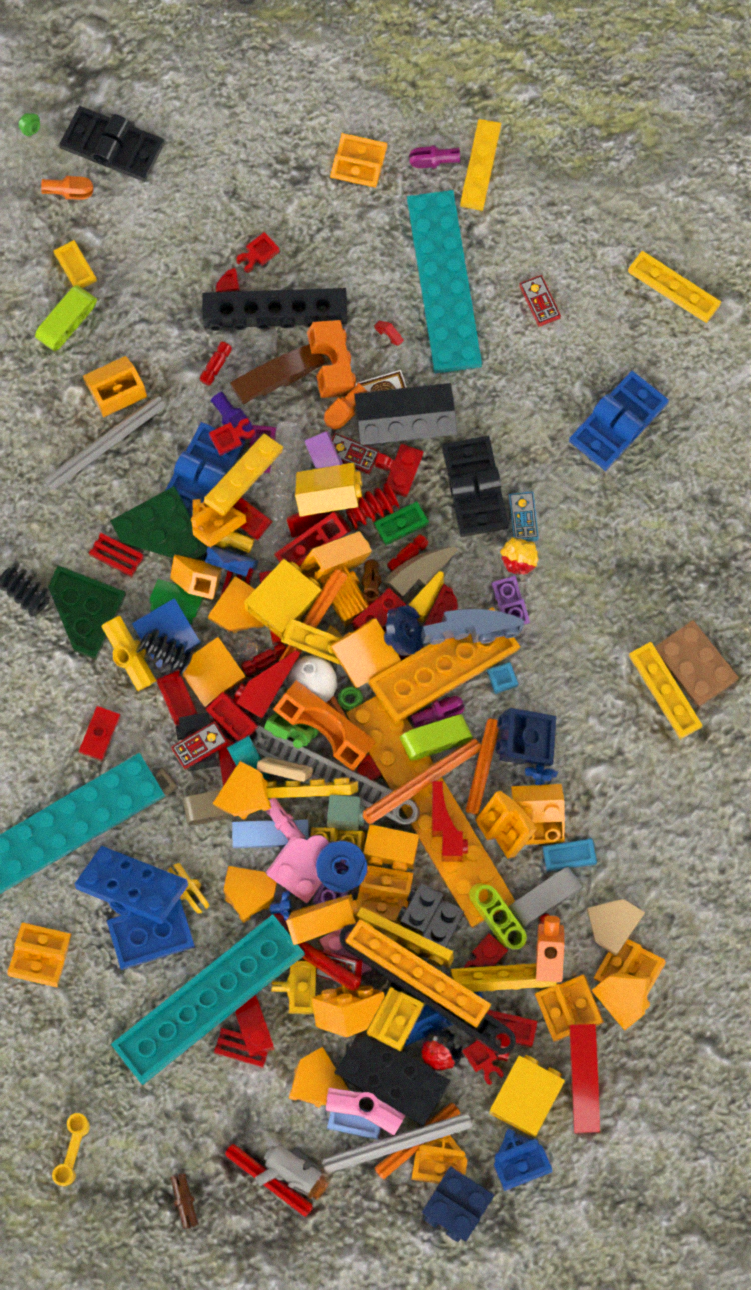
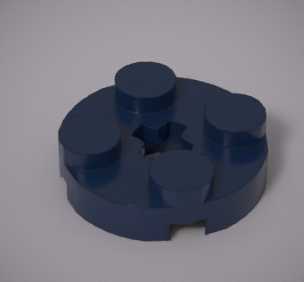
(403, 630)

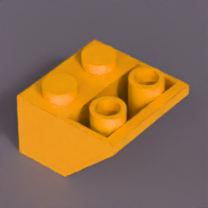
(115, 386)
(545, 808)
(346, 1010)

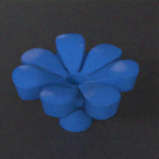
(541, 775)
(282, 907)

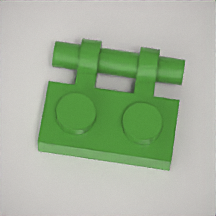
(283, 729)

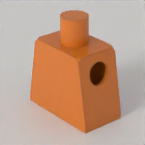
(550, 950)

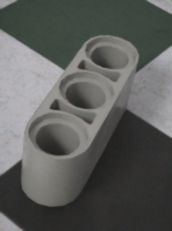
(545, 897)

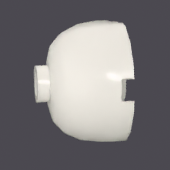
(315, 675)

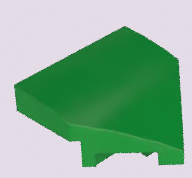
(166, 591)

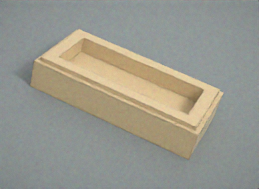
(285, 769)

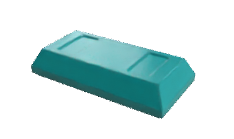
(246, 752)

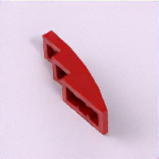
(584, 1078)

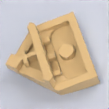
(613, 923)

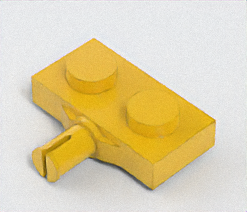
(299, 987)

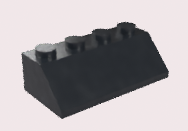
(405, 414)

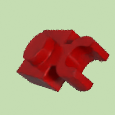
(259, 250)
(228, 438)
(487, 953)
(481, 1058)

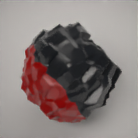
(440, 1051)

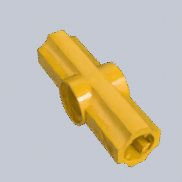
(125, 653)

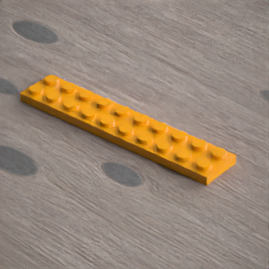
(397, 770)

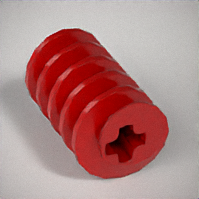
(371, 505)

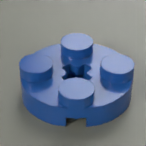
(333, 853)

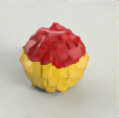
(519, 556)

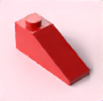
(324, 532)
(263, 688)

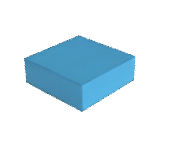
(502, 677)

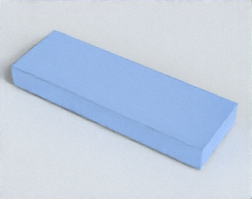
(262, 834)

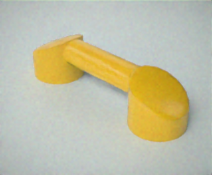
(79, 1126)

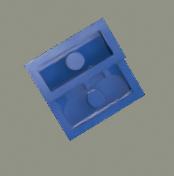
(168, 620)

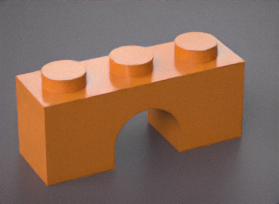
(330, 340)

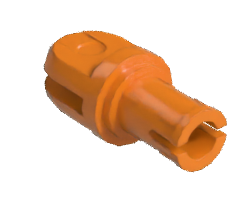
(70, 187)
(342, 409)

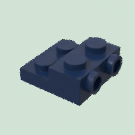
(526, 737)
(457, 1204)

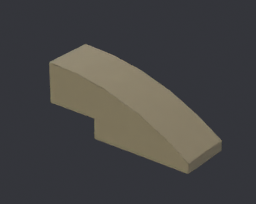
(418, 569)

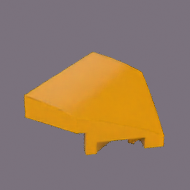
(211, 526)
(230, 608)
(243, 792)
(248, 891)
(624, 997)
(314, 1078)
(436, 1157)

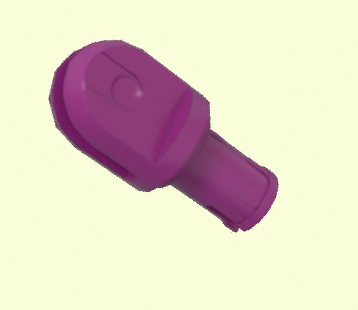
(433, 156)
(438, 711)

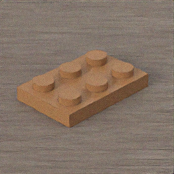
(696, 664)

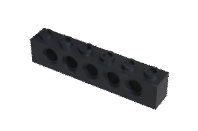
(263, 301)

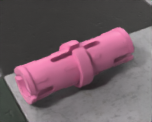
(283, 820)

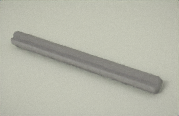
(105, 442)
(397, 1143)

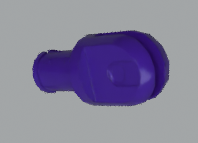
(229, 413)

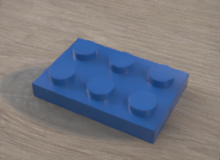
(144, 940)

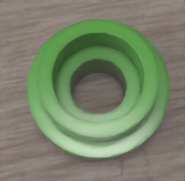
(29, 124)
(350, 691)

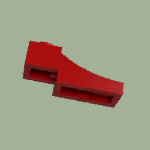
(442, 826)
(254, 1028)

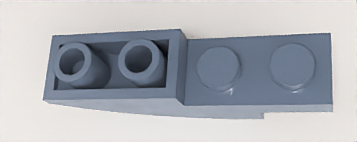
(480, 623)

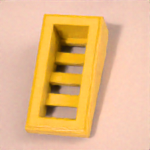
(426, 597)

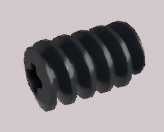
(23, 591)
(165, 651)

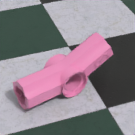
(348, 1103)

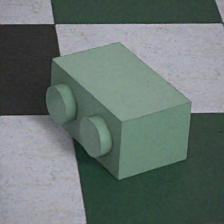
(345, 813)

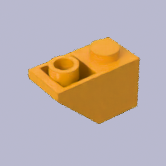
(196, 576)

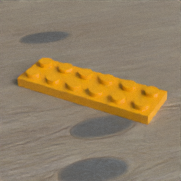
(436, 672)

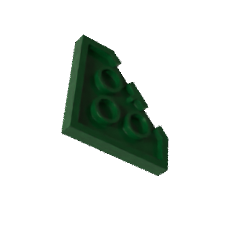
(160, 527)
(84, 608)

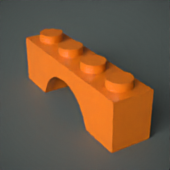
(304, 707)

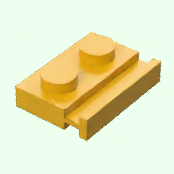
(395, 1019)

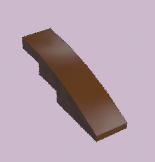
(275, 373)

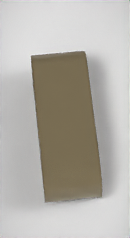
(201, 810)

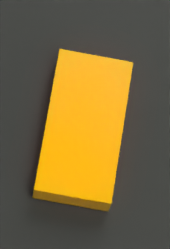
(75, 265)

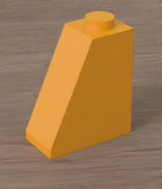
(346, 551)
(322, 918)

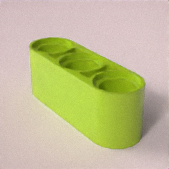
(65, 318)
(436, 737)
(508, 922)

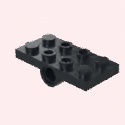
(112, 143)
(475, 486)
(393, 1077)

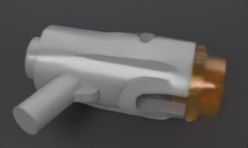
(295, 1170)

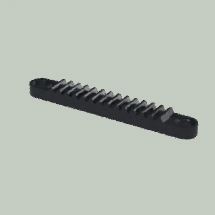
(484, 1033)

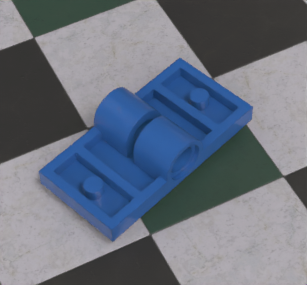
(618, 420)
(201, 467)
(131, 885)

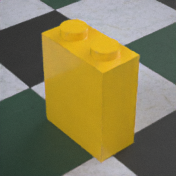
(328, 489)
(282, 597)
(527, 1095)

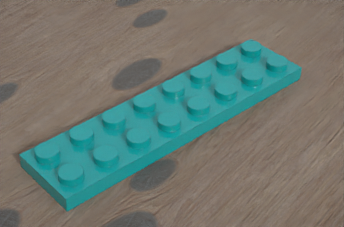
(444, 282)
(76, 820)
(207, 999)

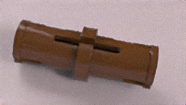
(371, 580)
(184, 1201)

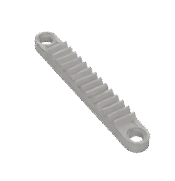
(323, 767)

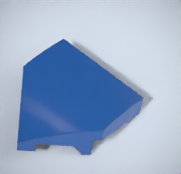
(230, 560)
(520, 1160)

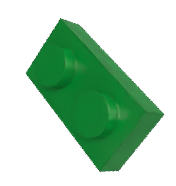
(401, 523)

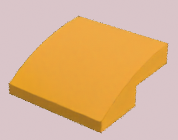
(359, 160)
(365, 653)
(212, 672)
(506, 823)
(385, 891)
(39, 954)
(633, 961)
(568, 1005)

